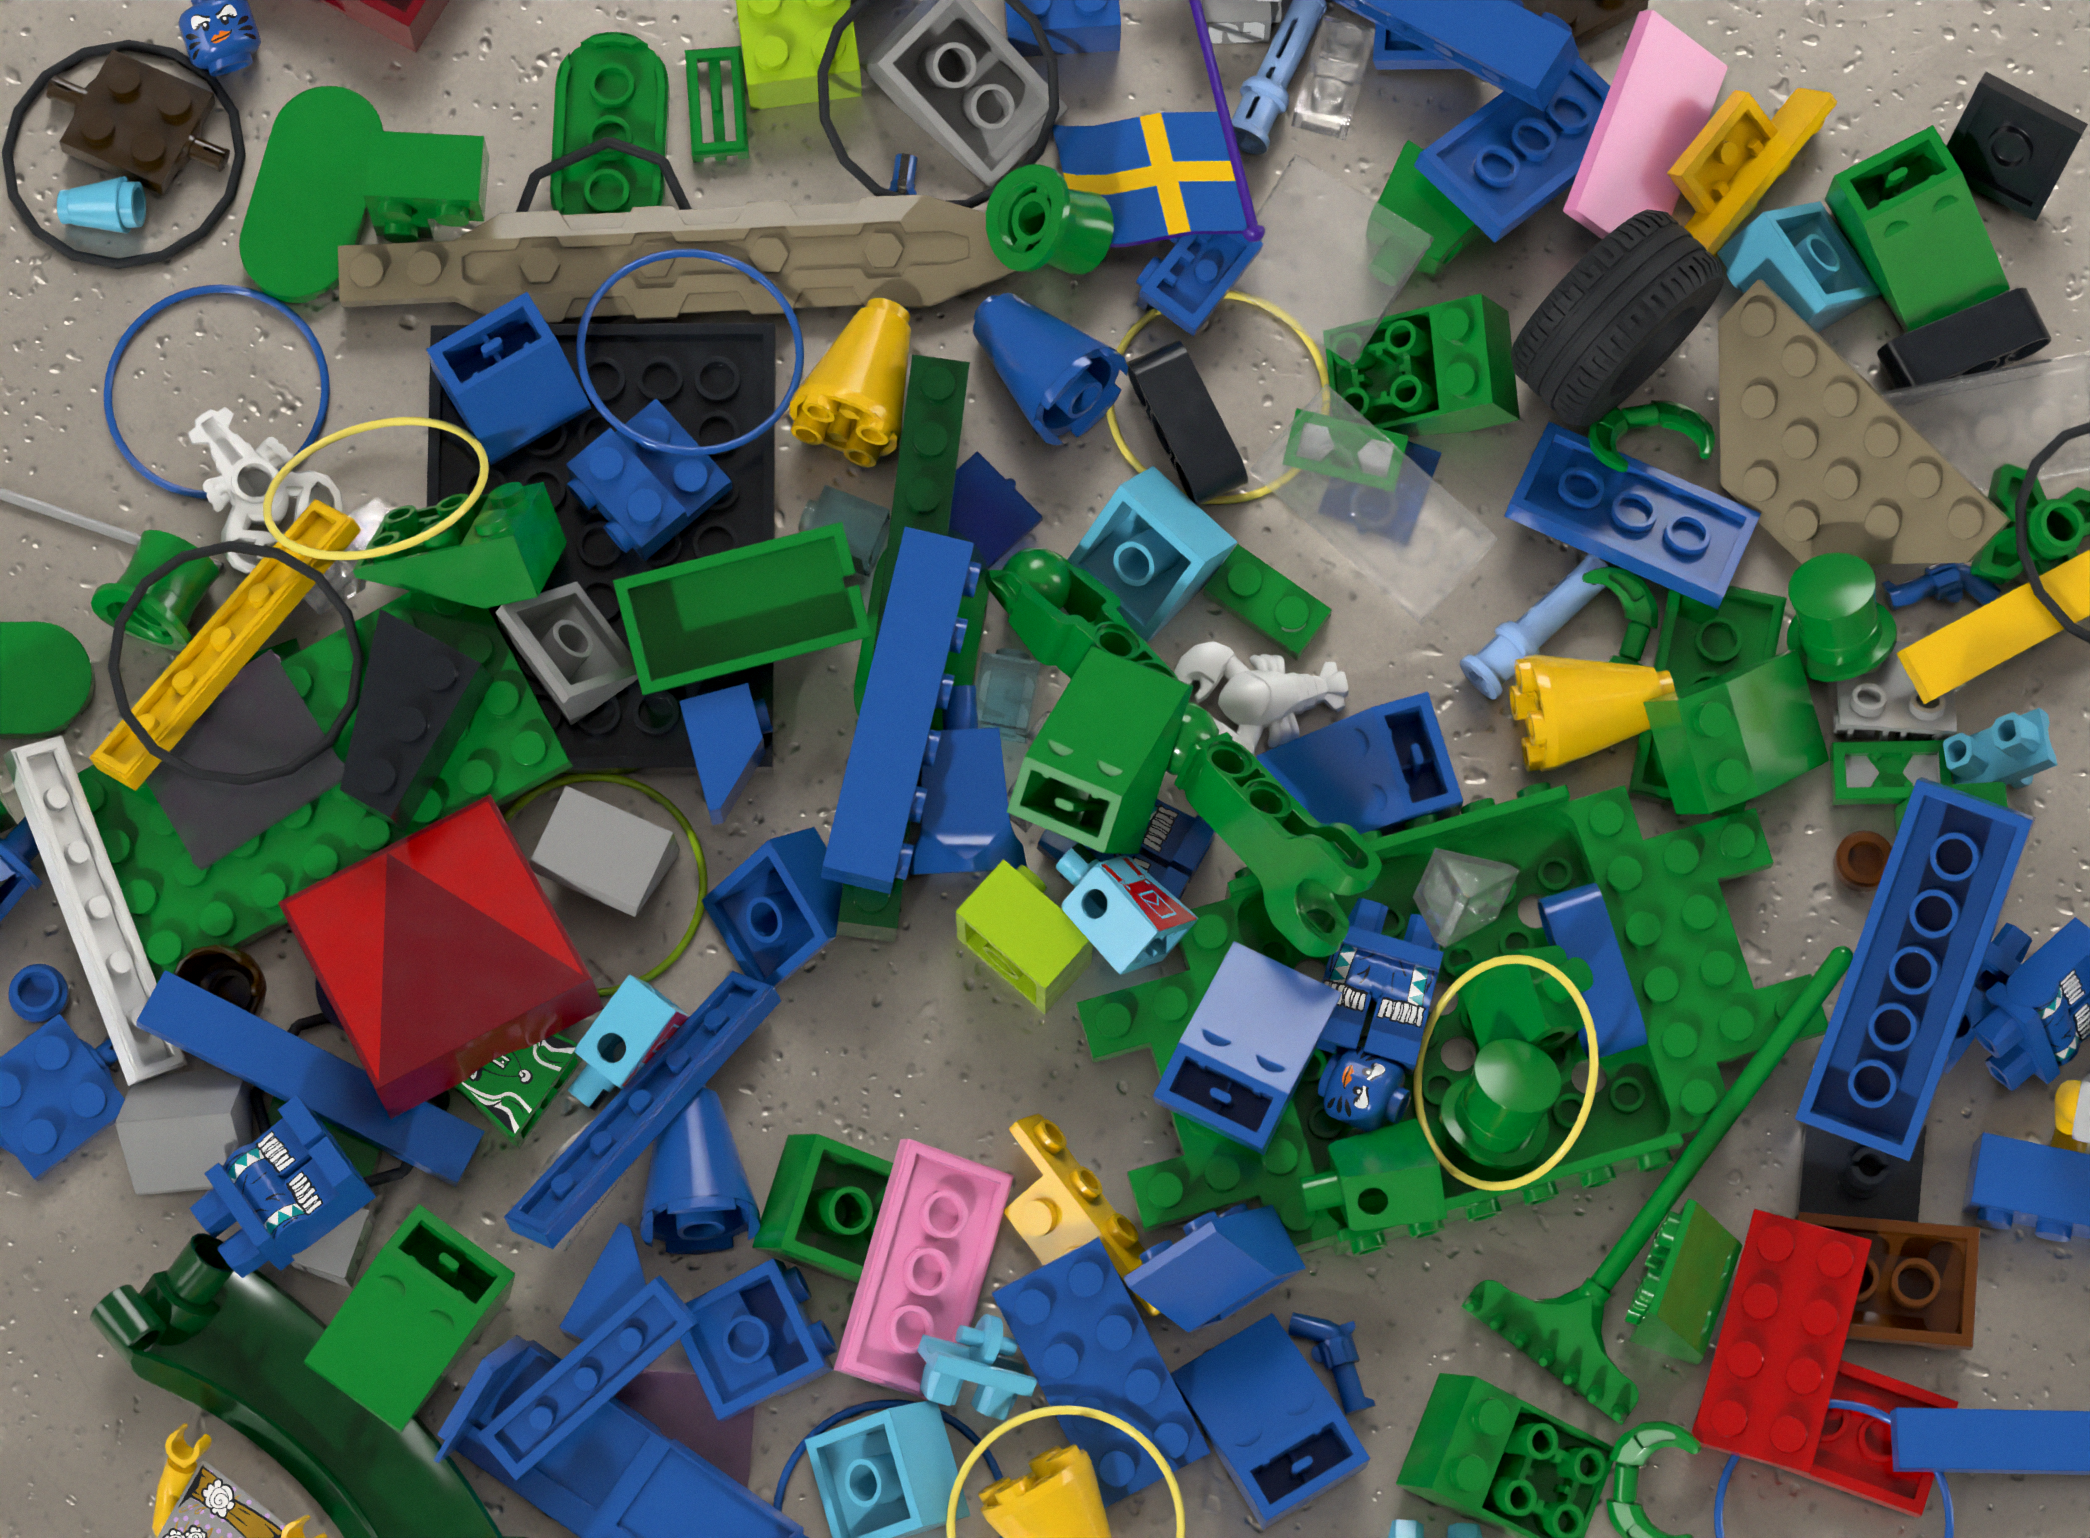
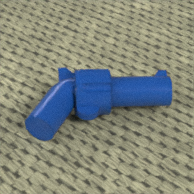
(1941, 582)
(1337, 1354)

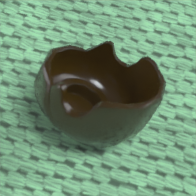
(226, 974)

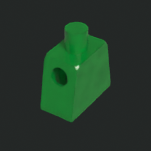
(1426, 207)
(1525, 1000)
(1379, 1179)

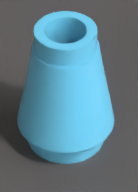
(104, 205)

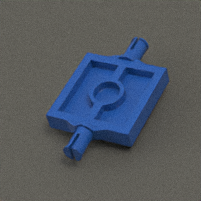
(55, 1096)

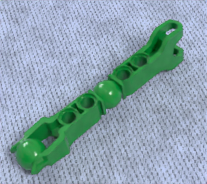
(1222, 780)

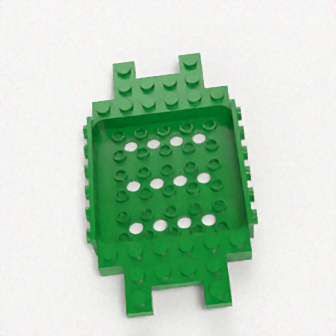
(1655, 1096)

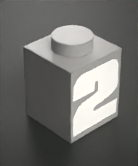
(1240, 20)
(340, 1251)

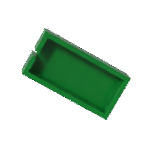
(742, 608)

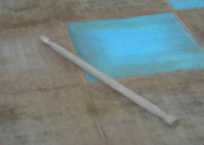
(76, 519)

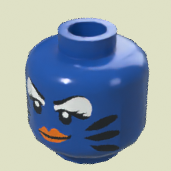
(220, 35)
(1364, 1090)

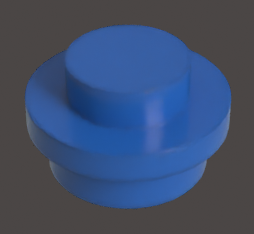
(38, 993)

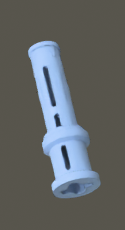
(1266, 93)
(1517, 639)

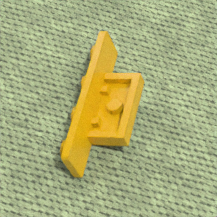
(1741, 158)
(1068, 1204)

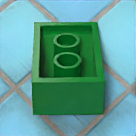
(1737, 734)
(823, 1206)

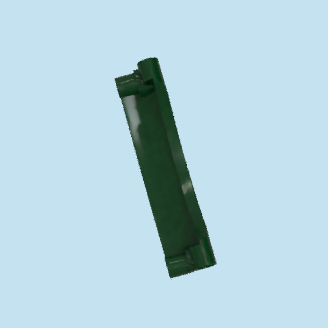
(241, 1357)

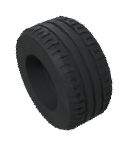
(1616, 317)

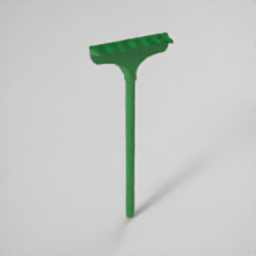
(1566, 1330)

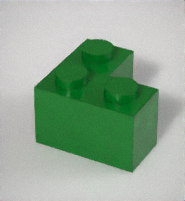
(422, 181)

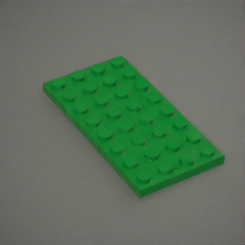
(236, 899)

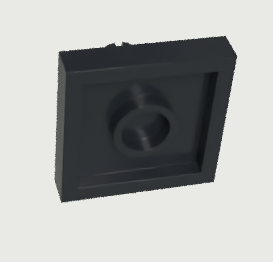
(2013, 145)
(1856, 1179)

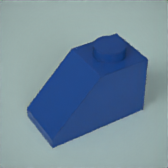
(726, 743)
(609, 1286)

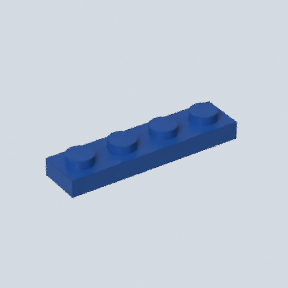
(588, 1377)

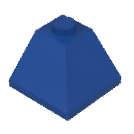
(777, 907)

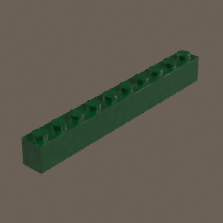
(924, 503)

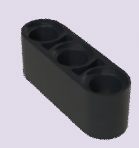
(1967, 341)
(1187, 423)

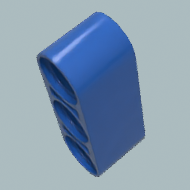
(1582, 927)

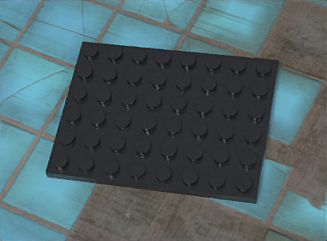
(718, 388)

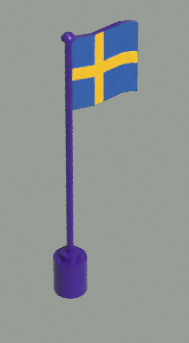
(1165, 169)

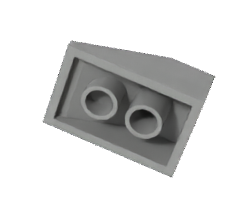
(963, 85)

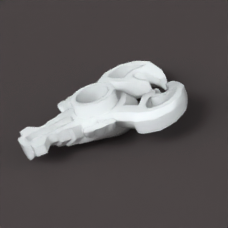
(245, 480)
(1260, 696)

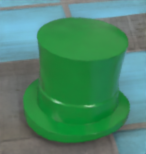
(1042, 222)
(167, 604)
(1837, 618)
(1503, 1105)

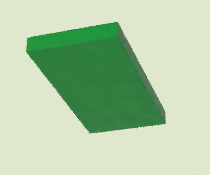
(1699, 645)

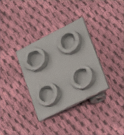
(1889, 702)

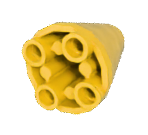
(858, 386)
(1580, 706)
(1051, 1501)

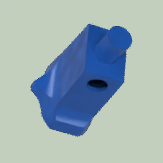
(966, 798)

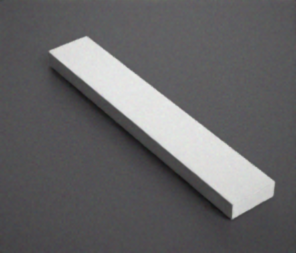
(91, 903)

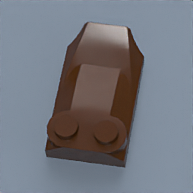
(1915, 1281)

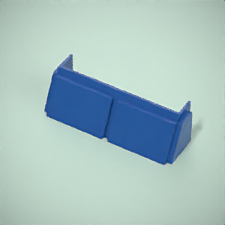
(613, 1471)

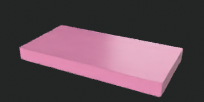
(1645, 125)
(922, 1263)

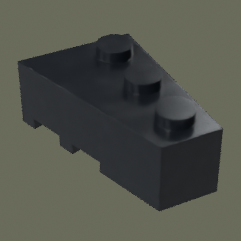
(408, 718)

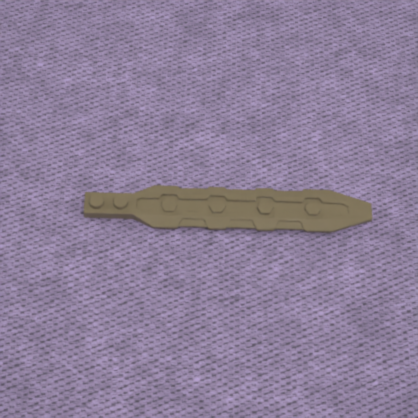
(815, 254)

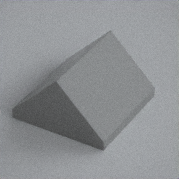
(568, 649)
(604, 852)
(183, 1127)

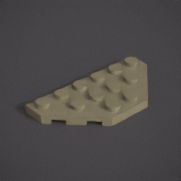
(1830, 453)

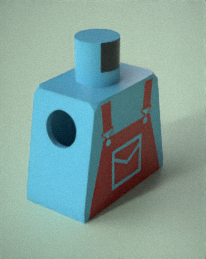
(1122, 909)
(641, 1020)

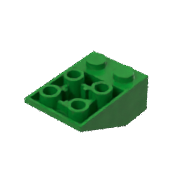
(1917, 230)
(1434, 370)
(484, 560)
(1102, 754)
(1684, 1285)
(411, 1318)
(1504, 1462)

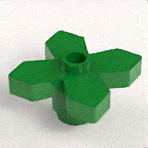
(2053, 527)

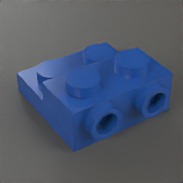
(645, 490)
(756, 1339)

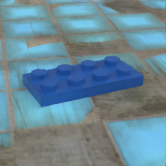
(1514, 156)
(1633, 517)
(1098, 1355)

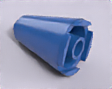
(1049, 366)
(697, 1183)

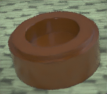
(1861, 860)

